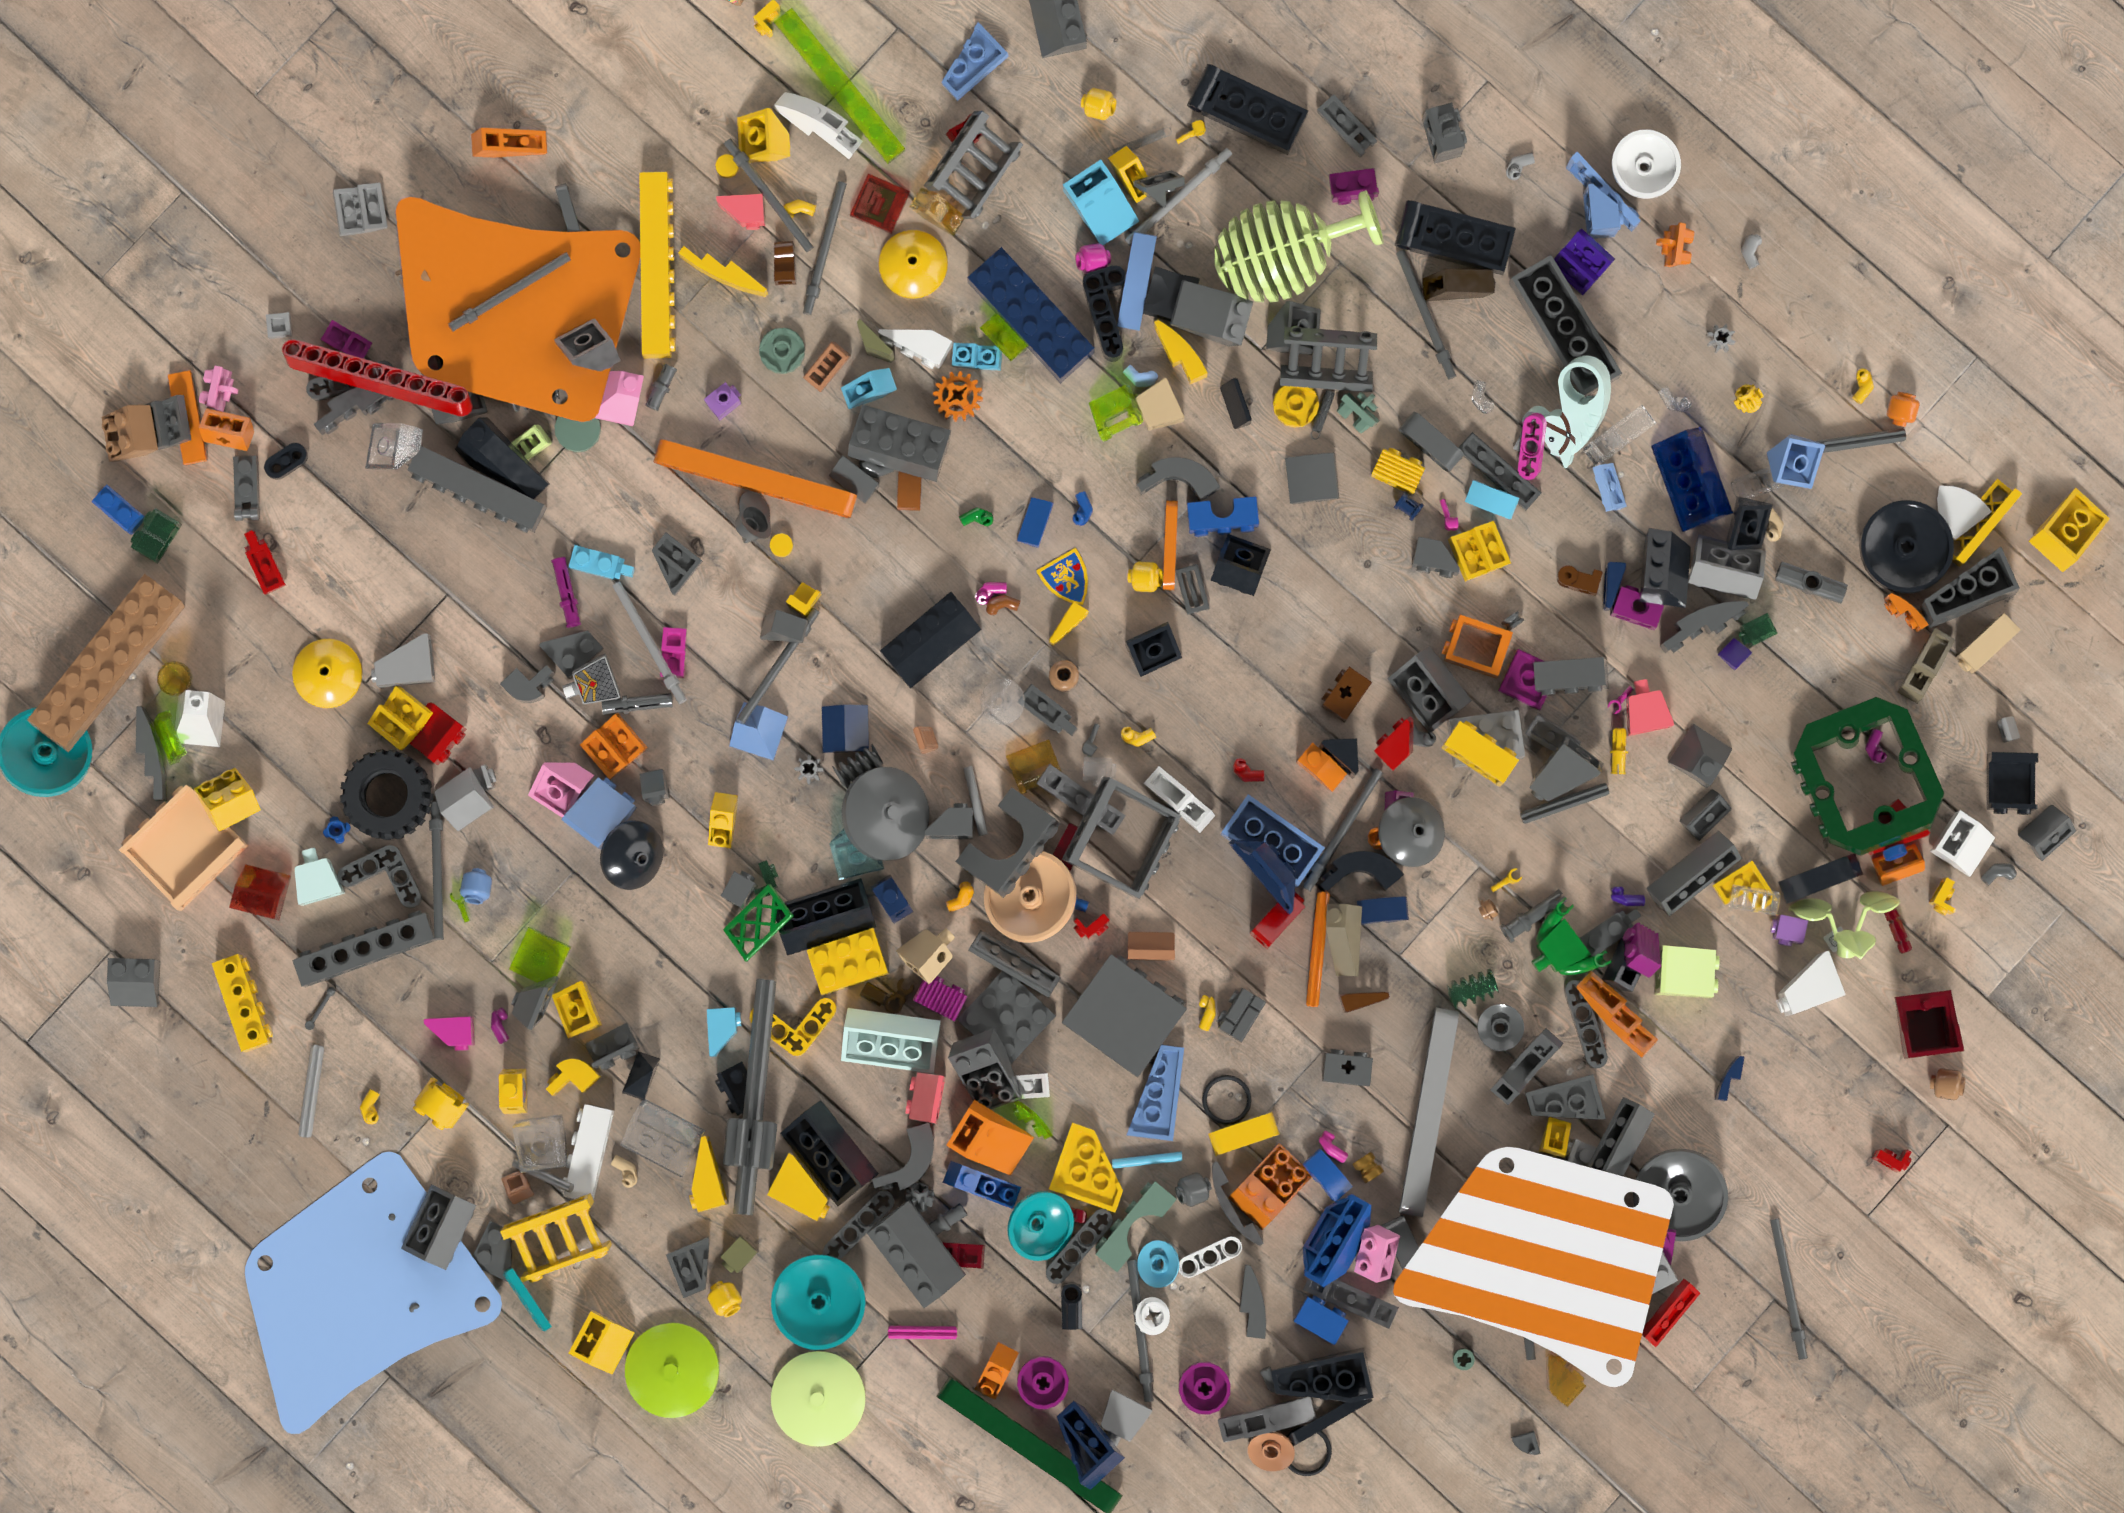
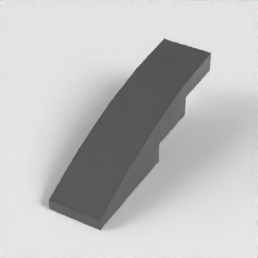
(148, 745)

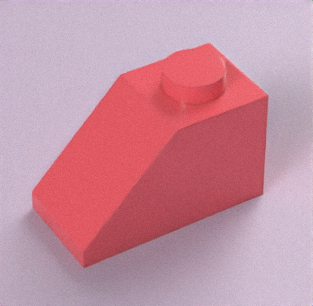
(744, 209)

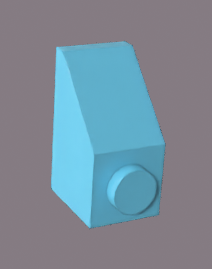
(868, 387)
(721, 1028)

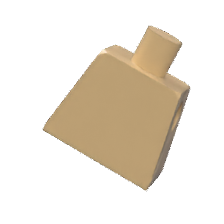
(1159, 406)
(927, 953)

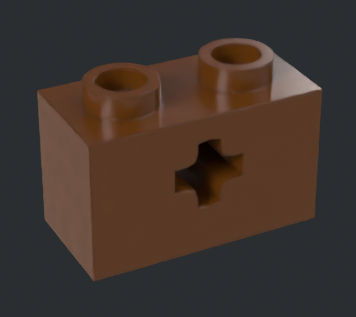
(1343, 707)

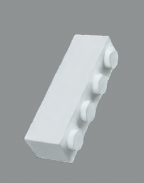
(588, 1150)

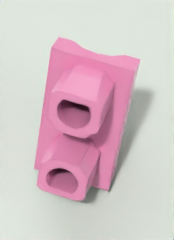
(220, 388)

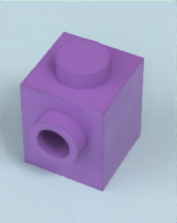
(723, 400)
(1788, 930)

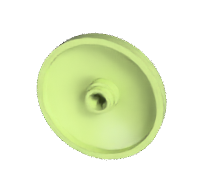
(818, 1398)

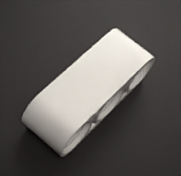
(1218, 1248)

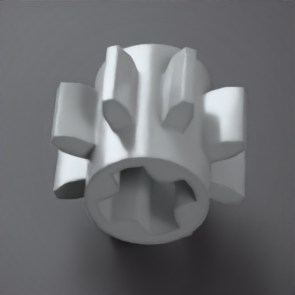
(1720, 344)
(808, 776)

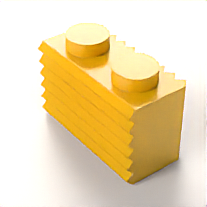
(1398, 471)

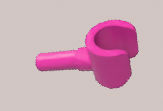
(1450, 523)
(1620, 699)

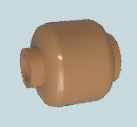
(1062, 667)
(1948, 1084)

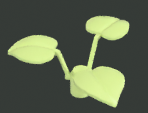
(1848, 942)

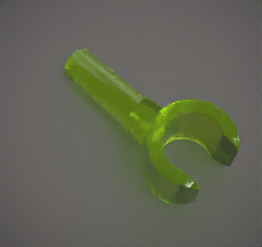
(460, 903)

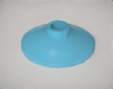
(1150, 1264)

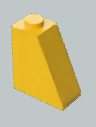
(798, 1190)

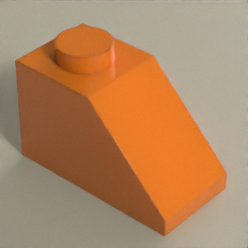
(1321, 767)

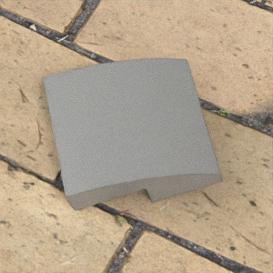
(360, 209)

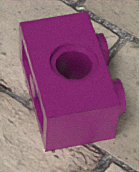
(1624, 609)

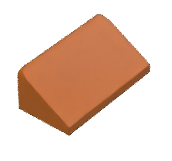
(1899, 868)

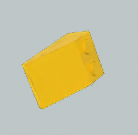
(2069, 530)
(707, 1182)

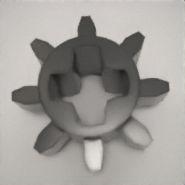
(920, 1196)

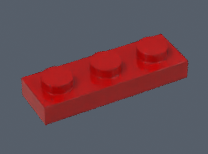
(1670, 1312)

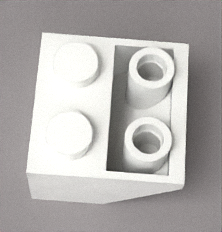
(1963, 843)

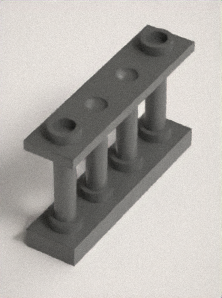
(951, 162)
(1327, 377)

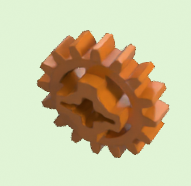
(951, 388)

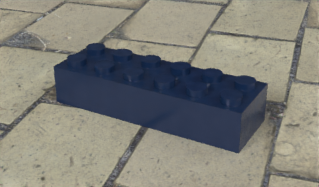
(1031, 315)

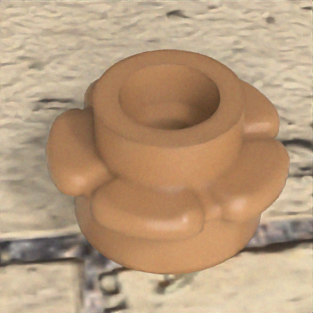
(1488, 910)

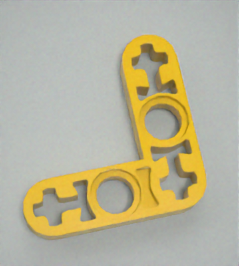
(800, 1032)

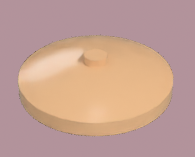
(1038, 903)

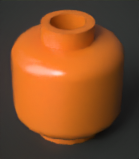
(1903, 408)

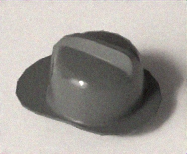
(753, 517)

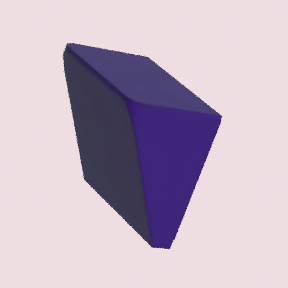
(1734, 653)

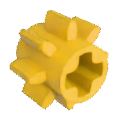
(1748, 398)

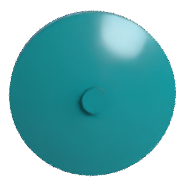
(37, 763)
(818, 1302)

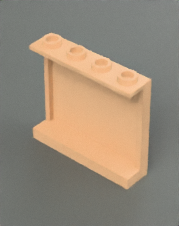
(182, 848)

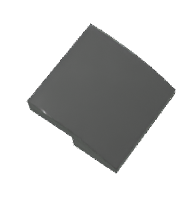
(170, 421)
(1312, 478)

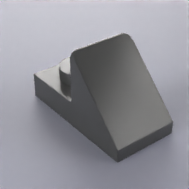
(1157, 185)

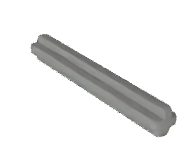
(311, 1091)

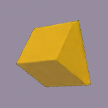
(576, 1009)

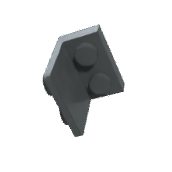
(612, 1046)

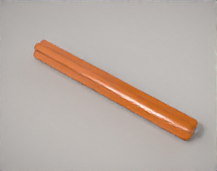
(1317, 950)

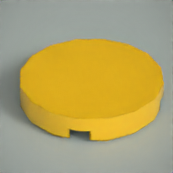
(1295, 405)

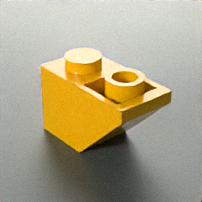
(722, 819)

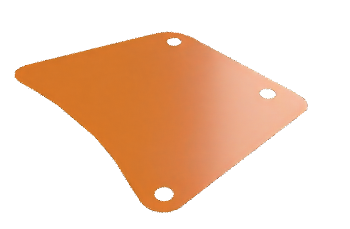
(512, 345)

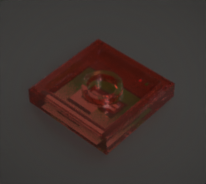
(880, 203)

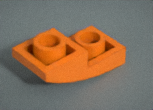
(1898, 606)

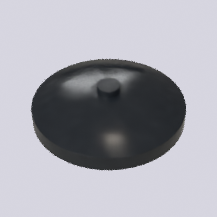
(1906, 546)

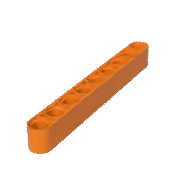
(755, 478)

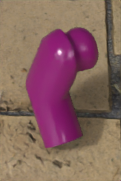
(1873, 748)

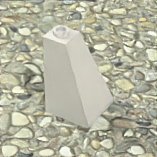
(199, 718)

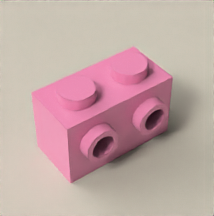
(1377, 1253)

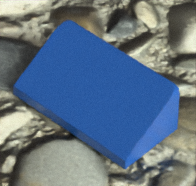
(1035, 522)

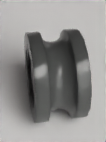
(1512, 621)

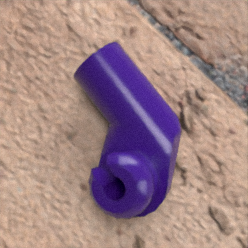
(1627, 900)

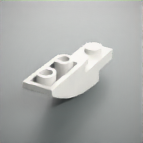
(823, 121)

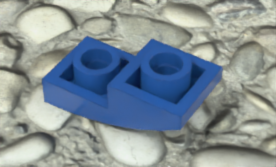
(1327, 1175)

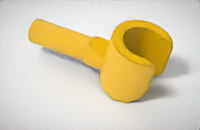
(1198, 130)
(1508, 879)

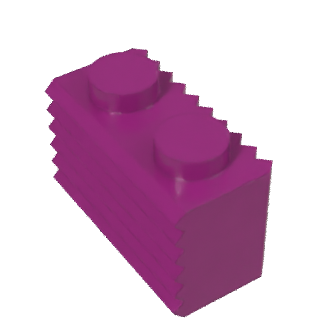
(1642, 950)
(941, 998)

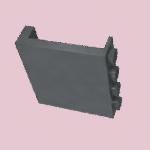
(1125, 1014)

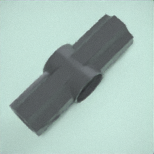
(1825, 587)

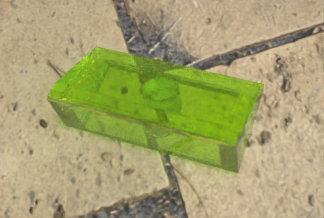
(1004, 337)

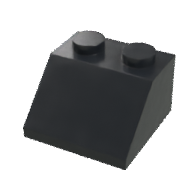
(1240, 565)

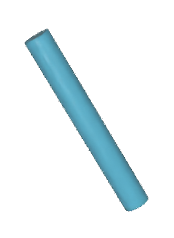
(1147, 1160)

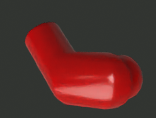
(1243, 771)

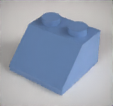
(1601, 213)

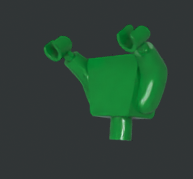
(1562, 947)

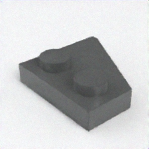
(572, 651)

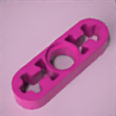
(1525, 454)

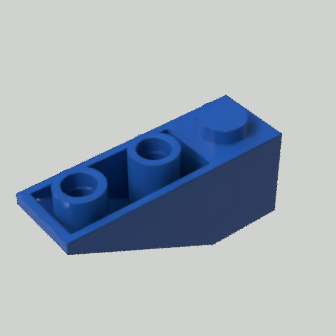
(981, 1184)

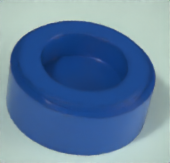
(1895, 852)

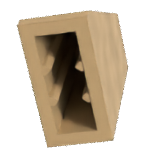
(1987, 643)

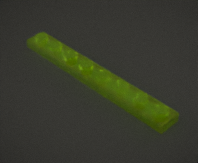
(839, 86)

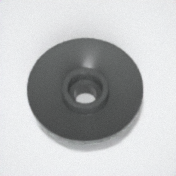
(1512, 1024)

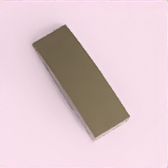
(1926, 666)

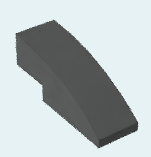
(1253, 1304)

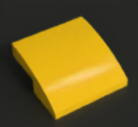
(1479, 551)
(400, 718)

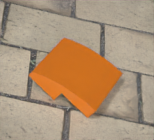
(613, 746)

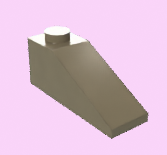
(1344, 933)

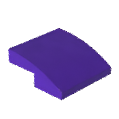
(1583, 261)

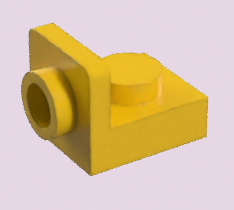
(766, 14)
(1943, 892)

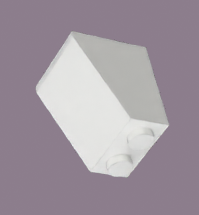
(1811, 986)

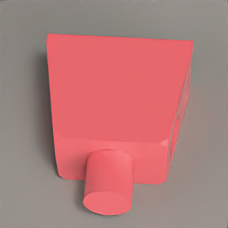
(1647, 710)

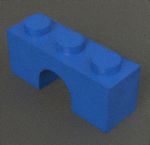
(1202, 520)

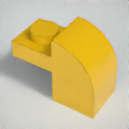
(577, 1072)

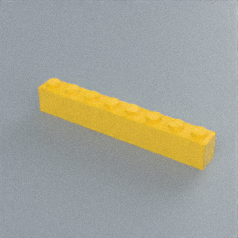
(655, 265)

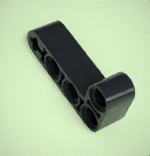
(1106, 315)

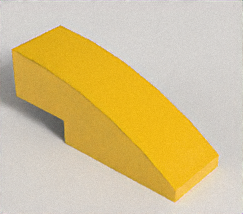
(1180, 352)

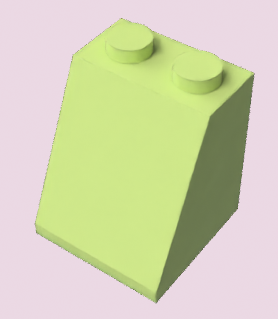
(1687, 972)

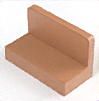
(1151, 946)

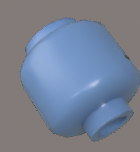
(476, 886)

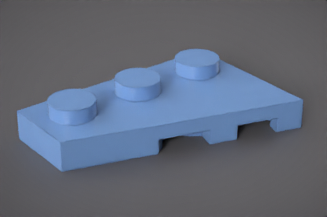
(975, 62)

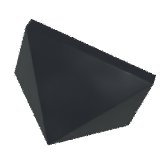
(641, 1075)

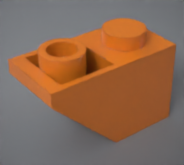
(996, 1370)

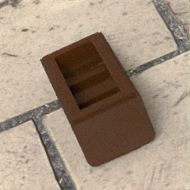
(1355, 1001)

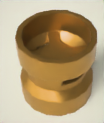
(1368, 1167)

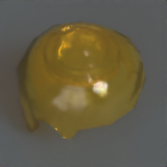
(174, 678)

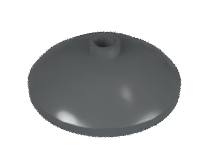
(1399, 834)

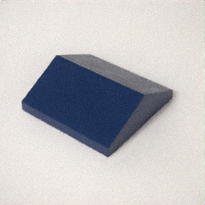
(845, 728)

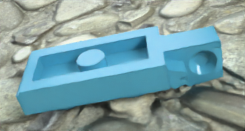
(599, 563)

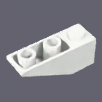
(923, 344)

